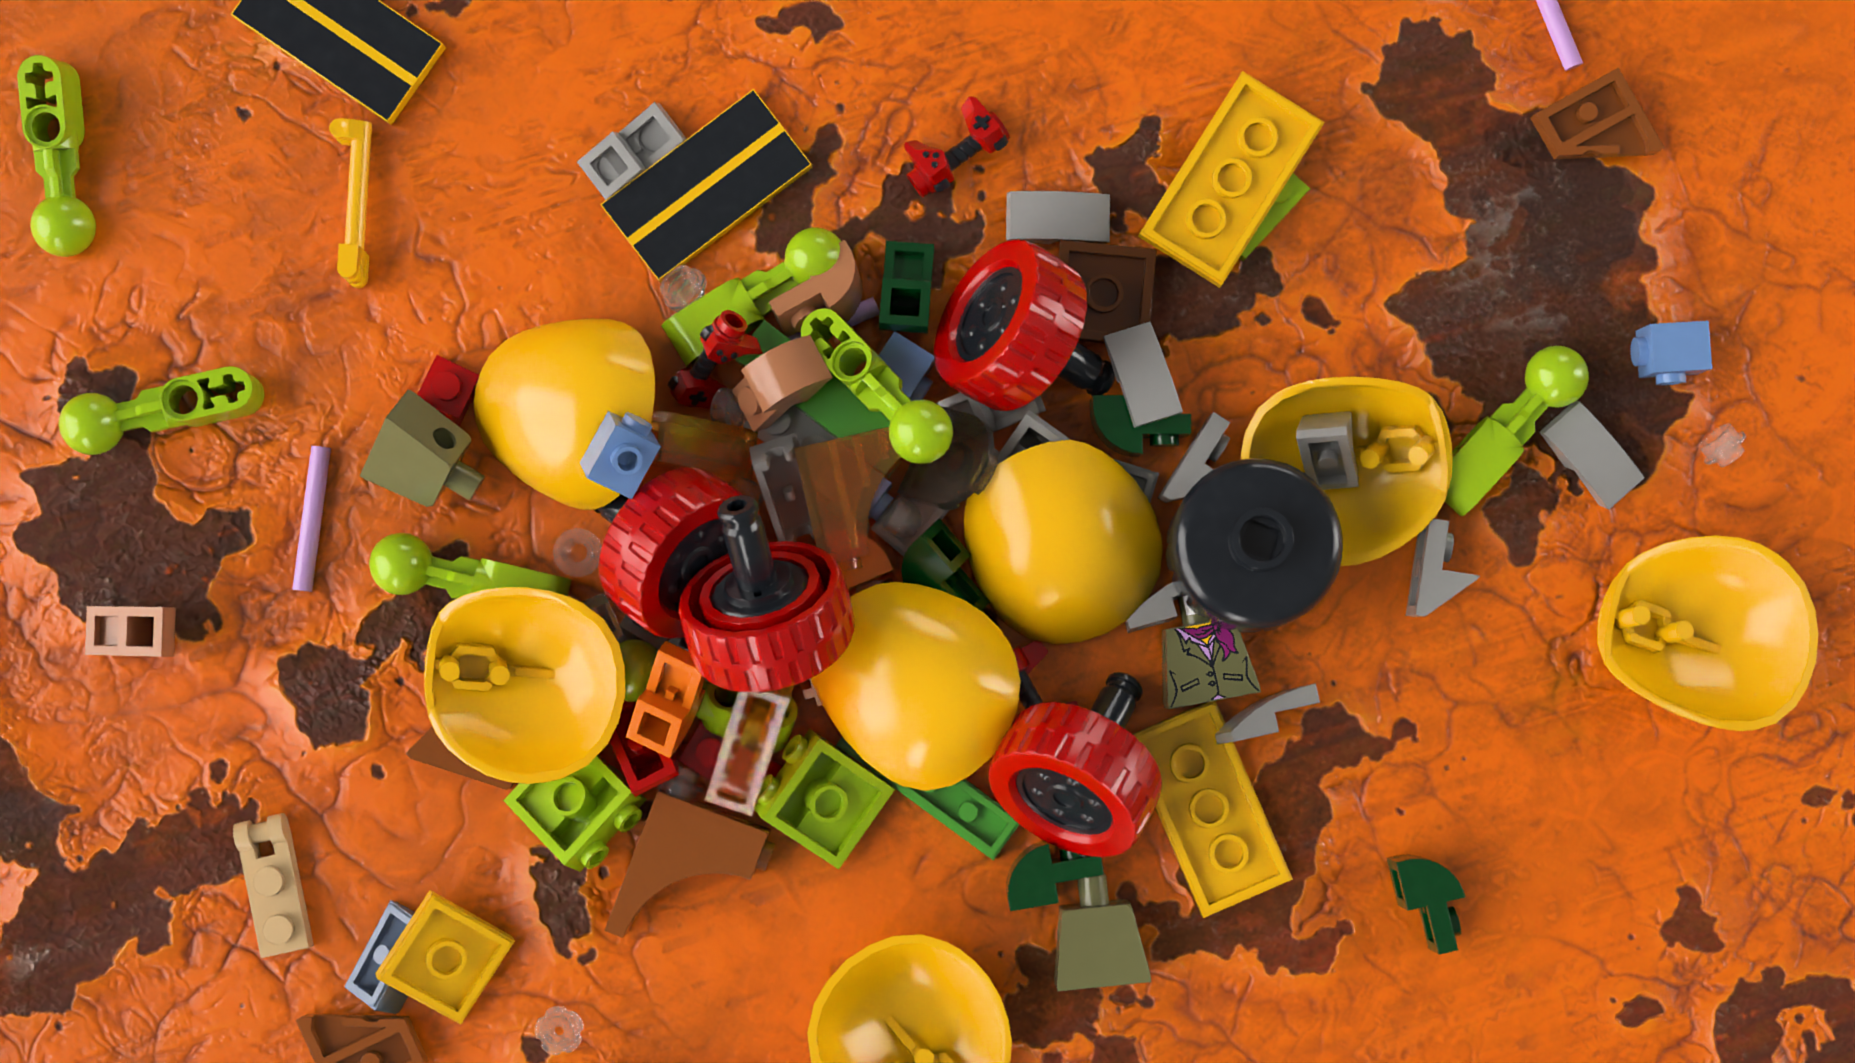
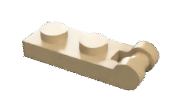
(273, 886)

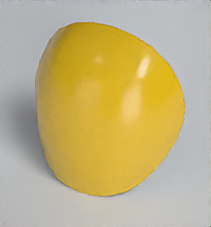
(549, 395)
(1398, 449)
(1063, 542)
(1711, 631)
(523, 683)
(921, 685)
(909, 1005)

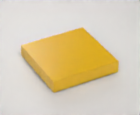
(445, 957)

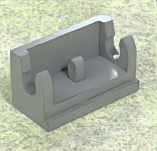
(782, 487)

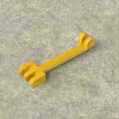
(352, 259)

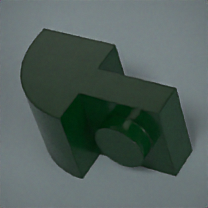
(906, 287)
(1115, 428)
(936, 562)
(1035, 875)
(1428, 887)

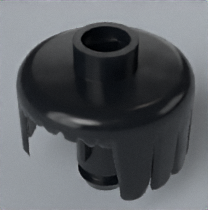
(1254, 545)

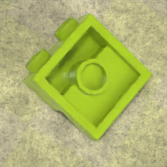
(822, 797)
(578, 812)

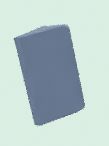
(363, 978)

